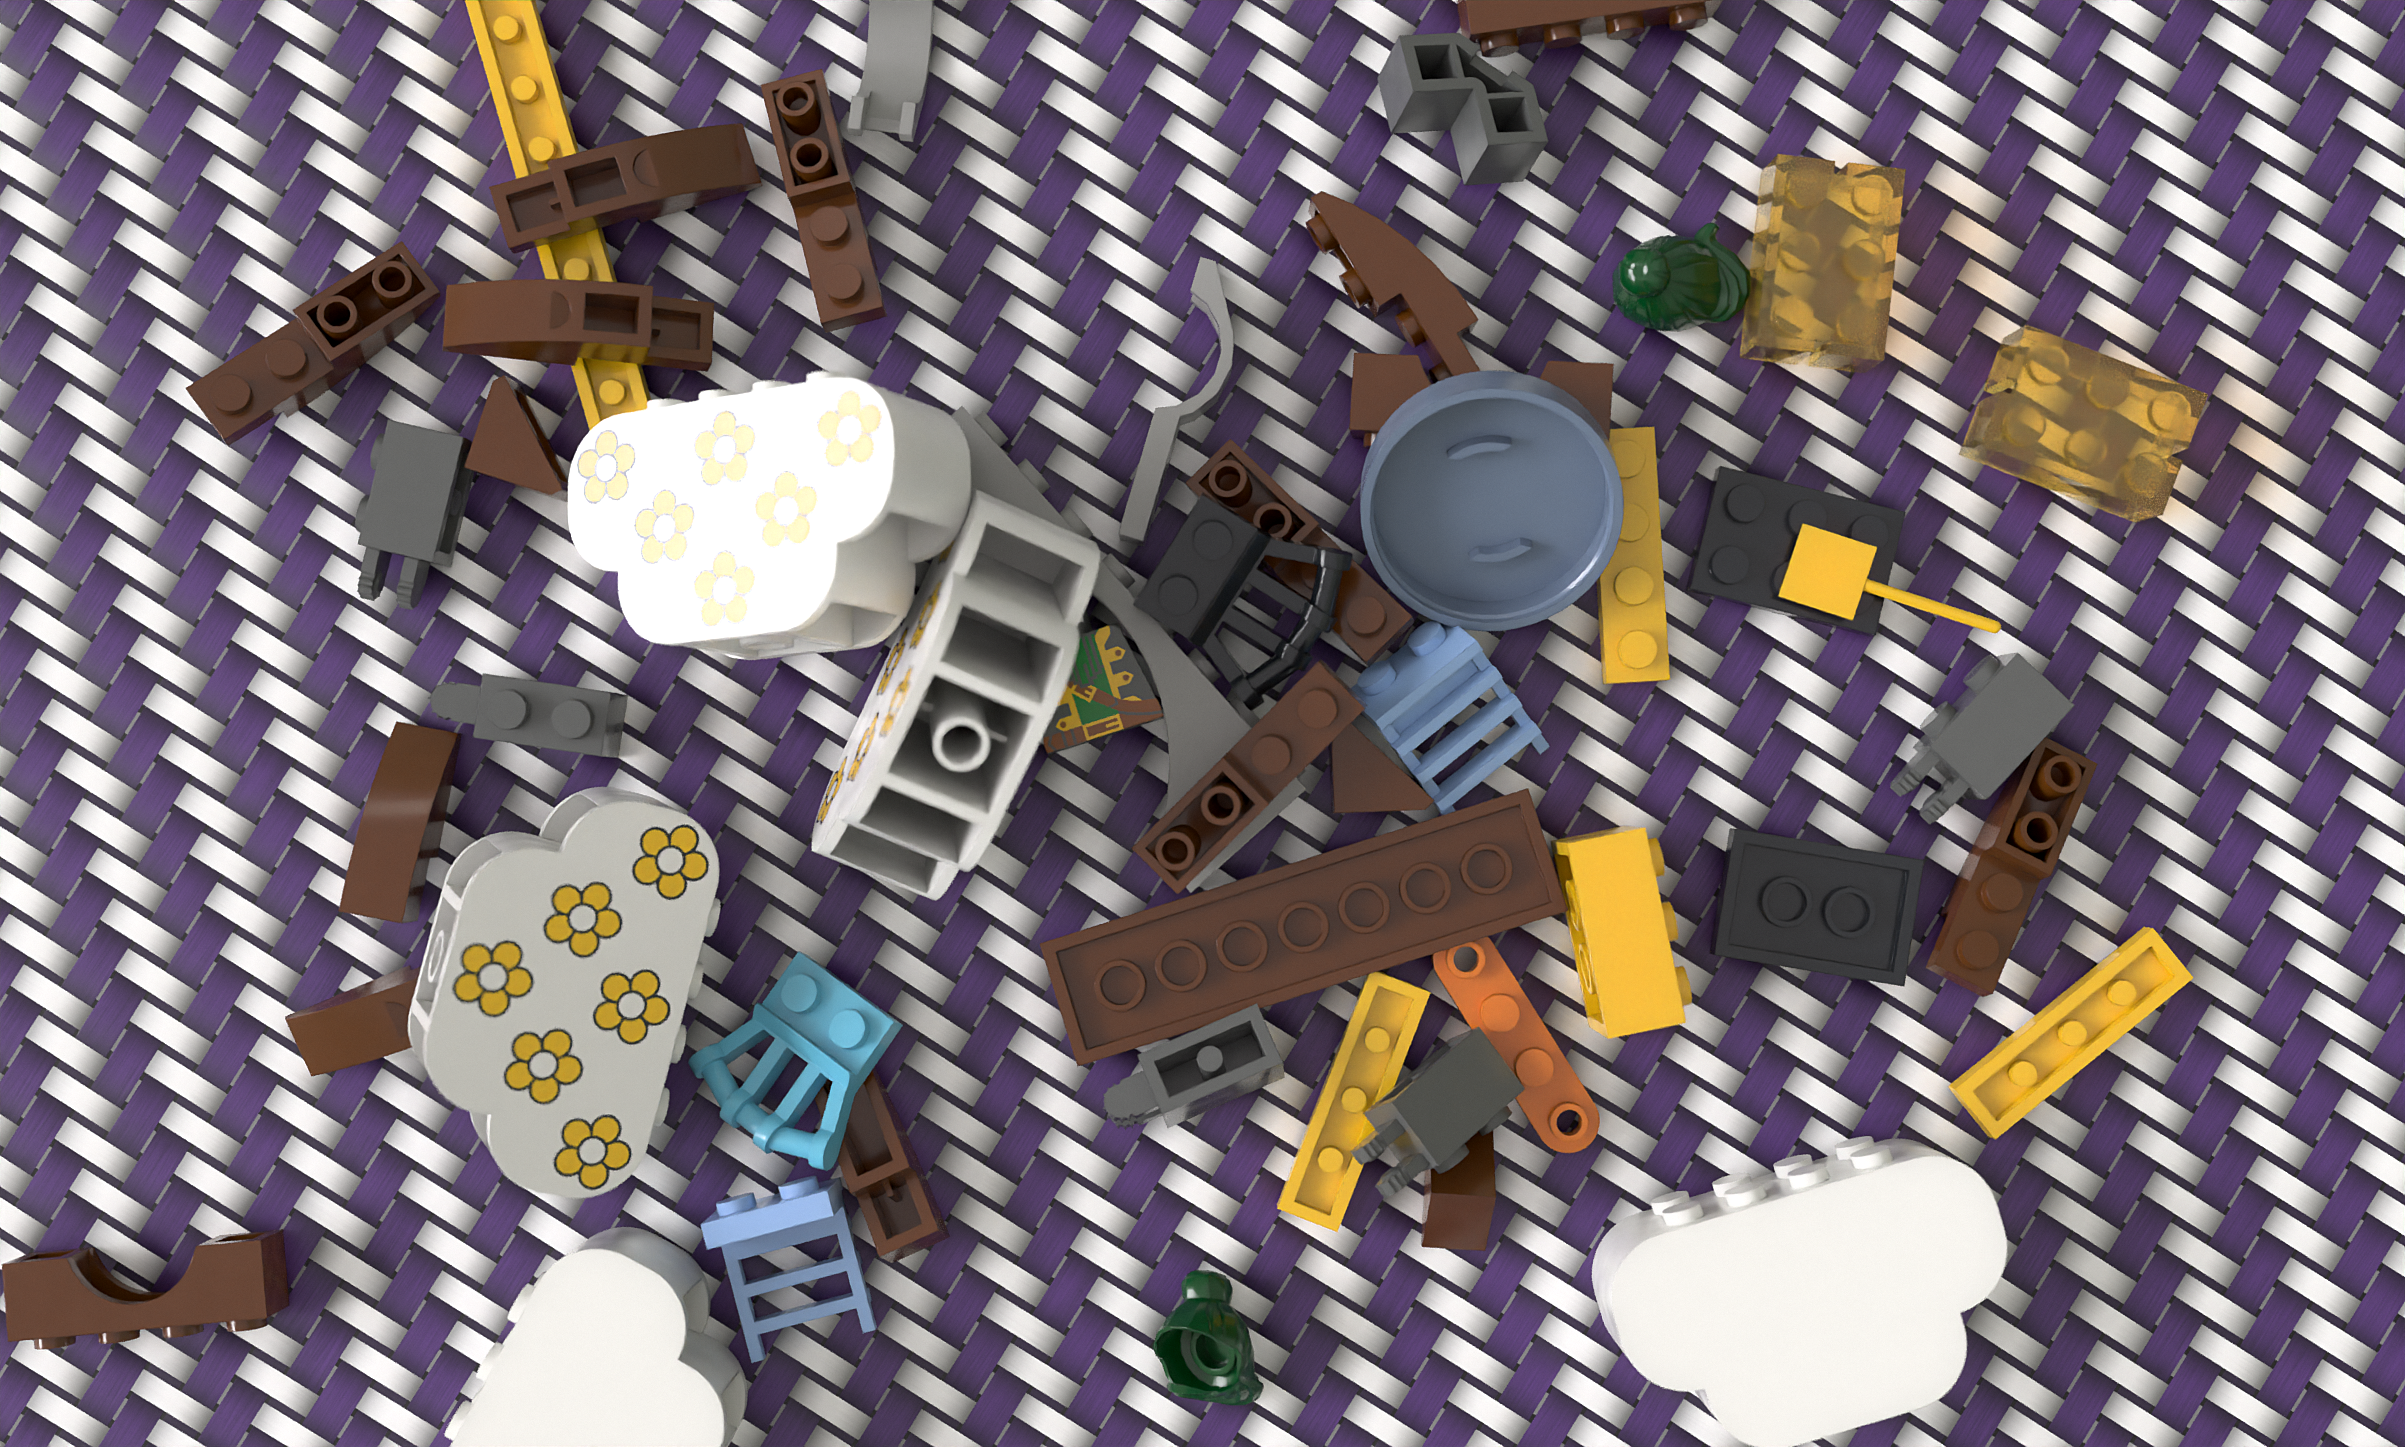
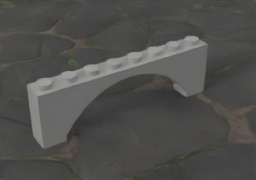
(1196, 715)

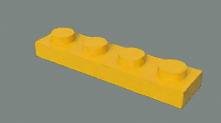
(1633, 581)
(2070, 1032)
(1359, 1076)

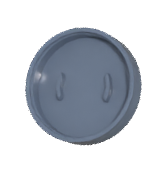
(1490, 501)

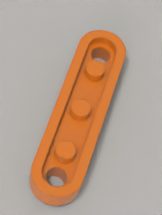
(1497, 1004)

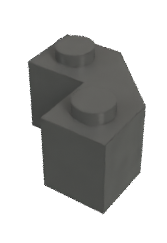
(1444, 85)

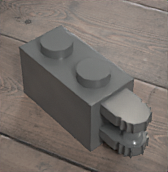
(412, 507)
(536, 713)
(1983, 732)
(1197, 1072)
(1439, 1109)

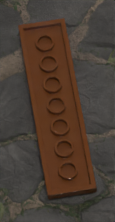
(1303, 927)

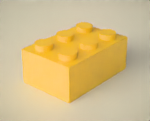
(1621, 931)

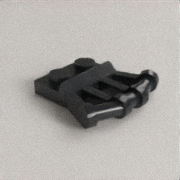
(1208, 570)

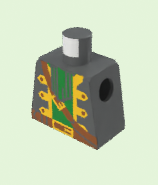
(1102, 692)

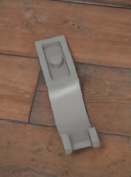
(894, 68)
(1166, 421)

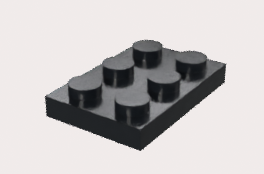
(1753, 532)
(1816, 907)

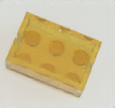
(1823, 263)
(2083, 424)

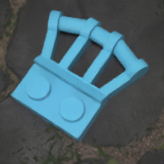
(824, 1025)

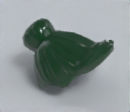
(1681, 282)
(1208, 1344)

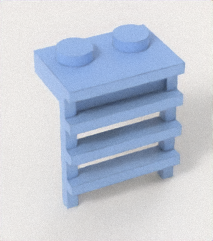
(1427, 687)
(794, 1216)

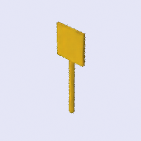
(1833, 572)

